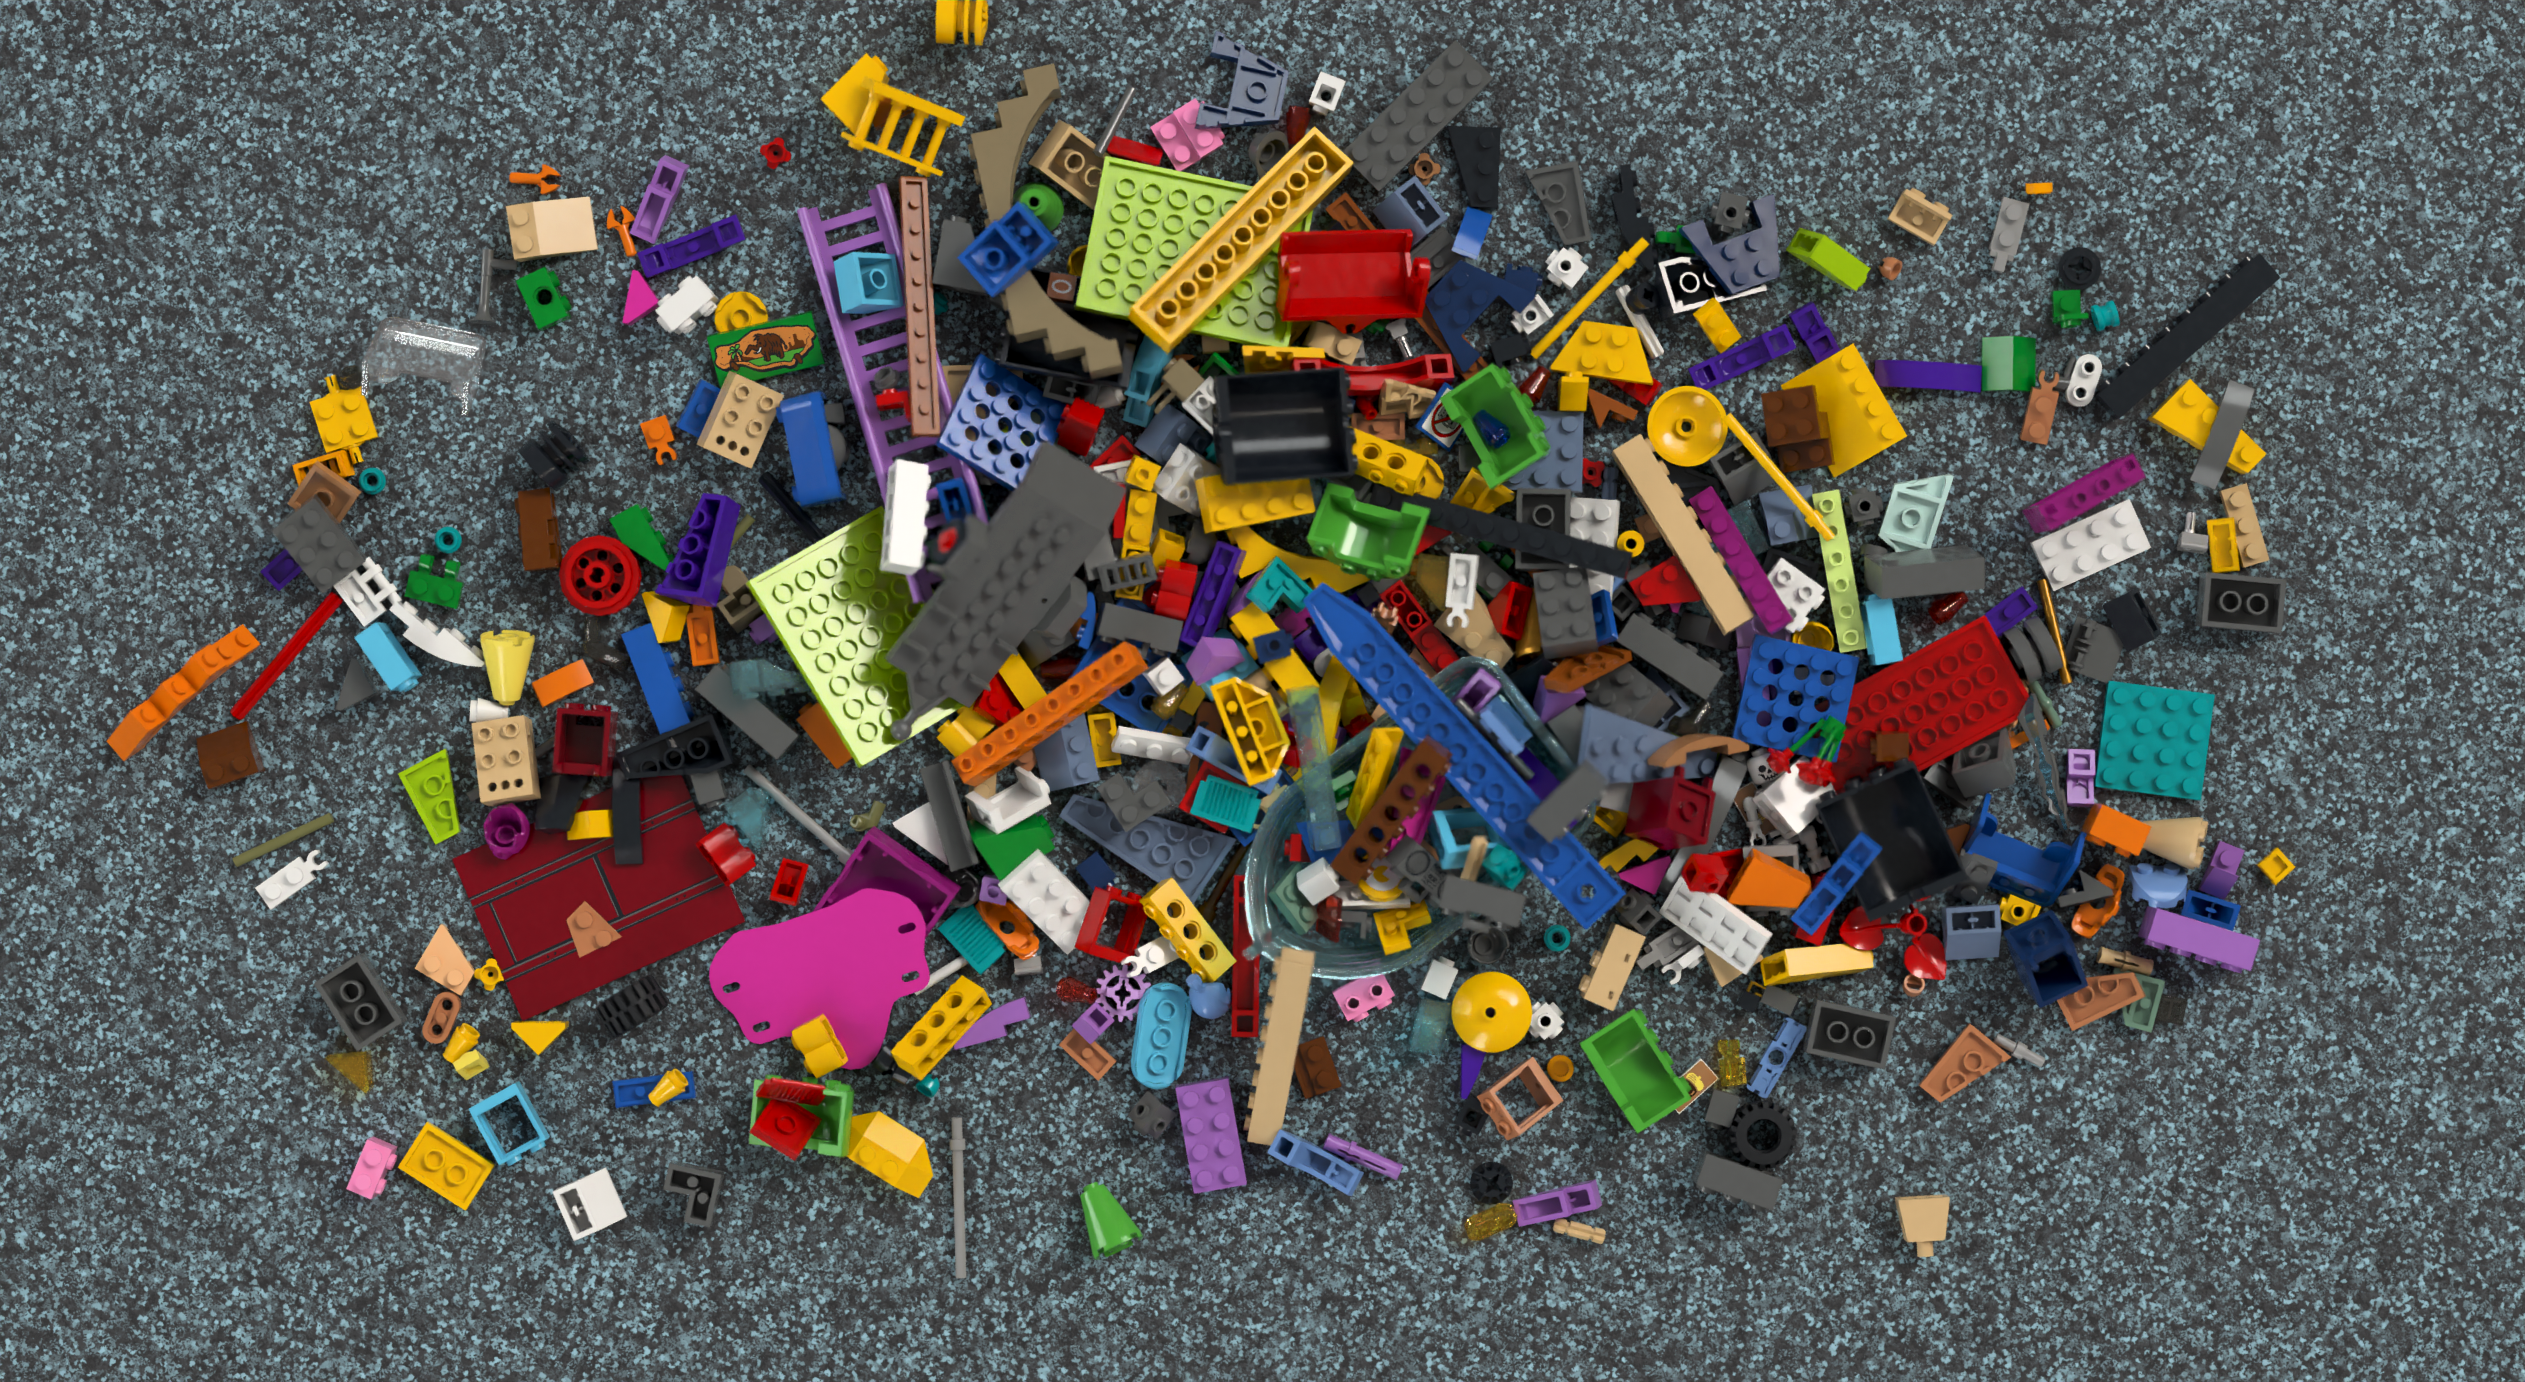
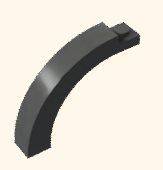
(1726, 784)

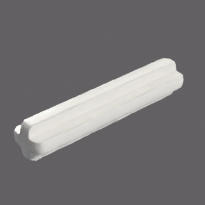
(1641, 323)

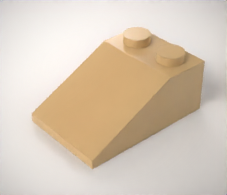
(1070, 163)
(551, 228)

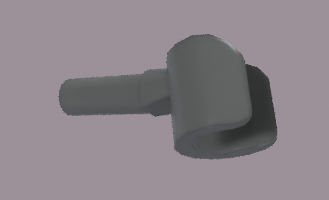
(2065, 380)

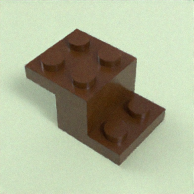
(1797, 429)

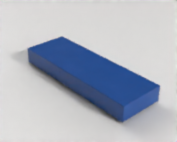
(636, 1090)

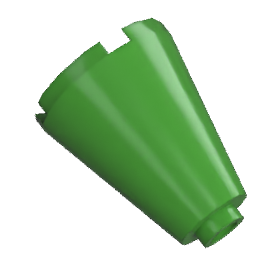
(1051, 204)
(1106, 1221)

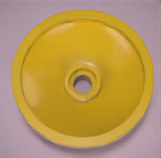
(1691, 406)
(1511, 1007)

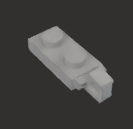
(2007, 232)
(1666, 948)

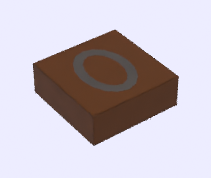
(1061, 288)

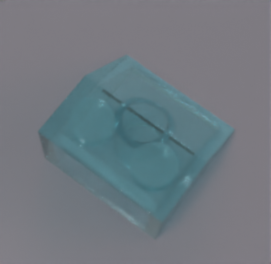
(752, 815)
(1430, 1026)

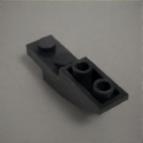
(1625, 210)

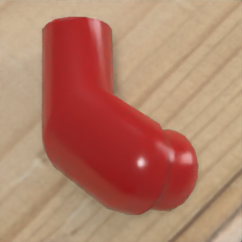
(1365, 405)

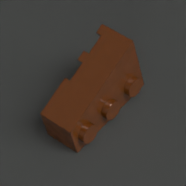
(539, 530)

